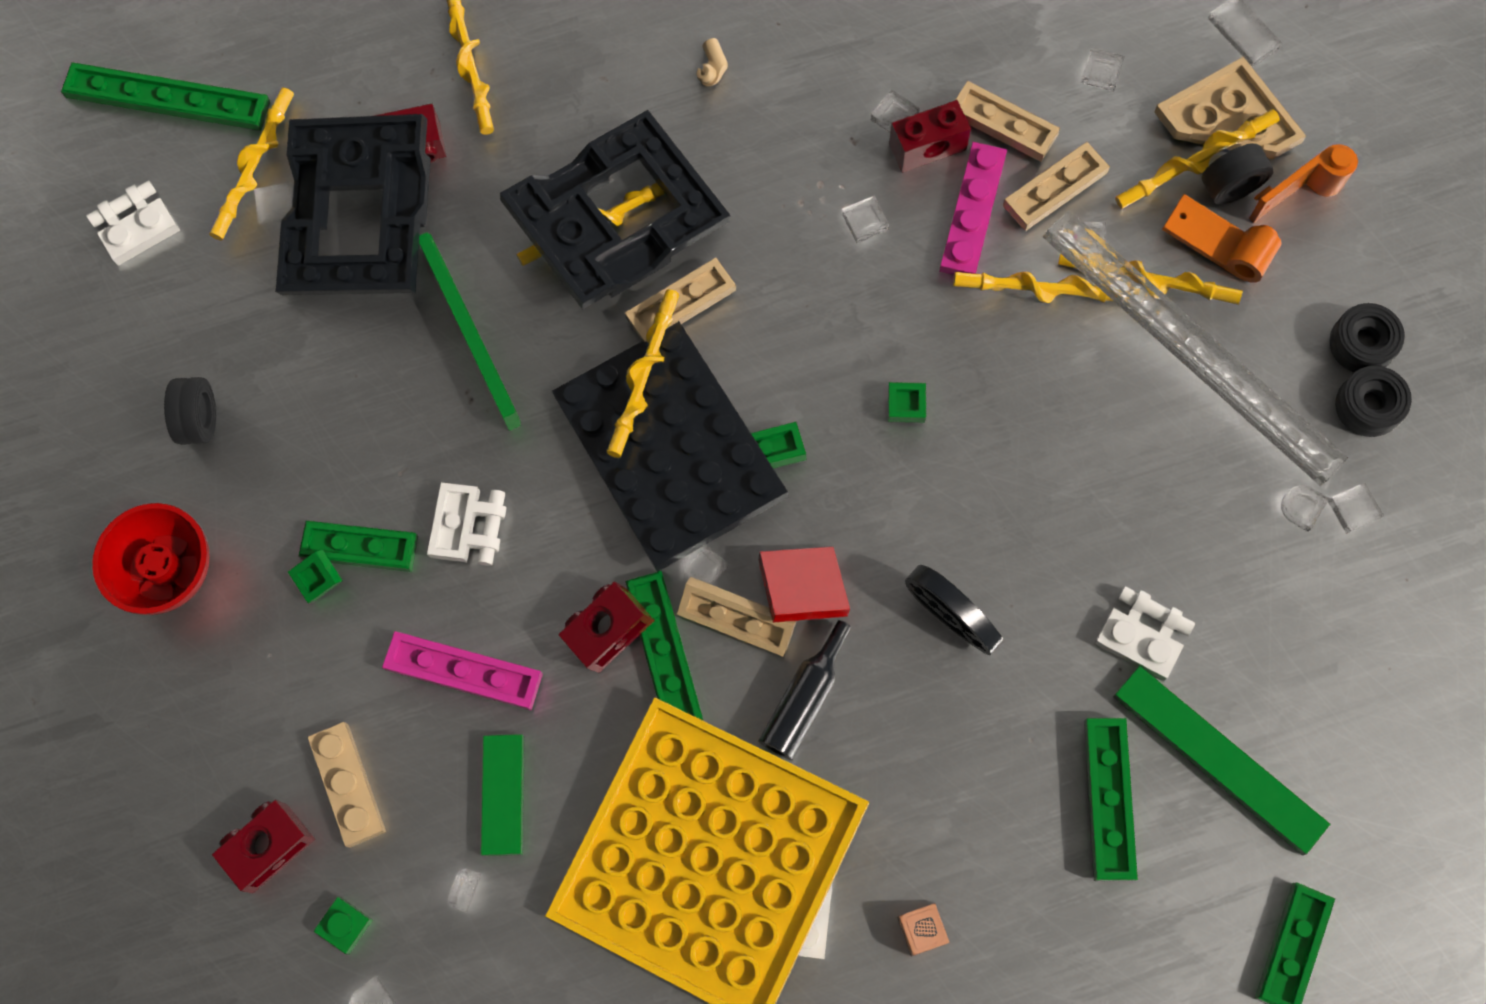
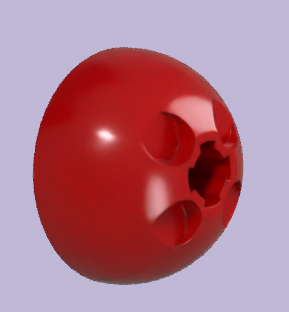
(138, 548)

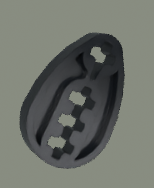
(953, 608)

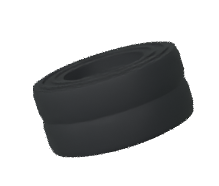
(1237, 174)
(1371, 318)
(1380, 381)
(190, 410)

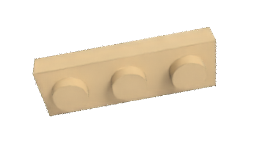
(1007, 121)
(1056, 186)
(696, 293)
(734, 616)
(346, 784)

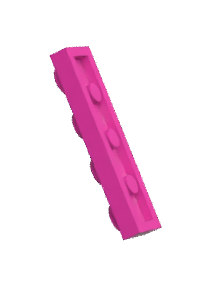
(973, 209)
(462, 670)

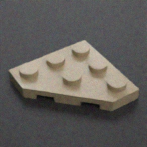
(1224, 104)

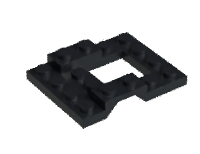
(348, 156)
(581, 241)

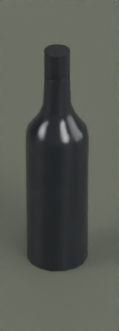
(804, 697)

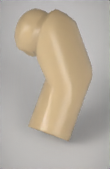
(716, 64)

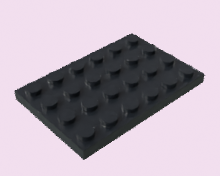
(690, 457)

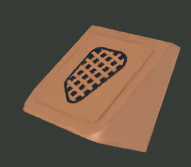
(923, 929)

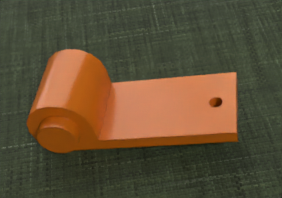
(1323, 174)
(1236, 251)

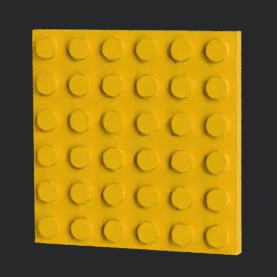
(707, 860)

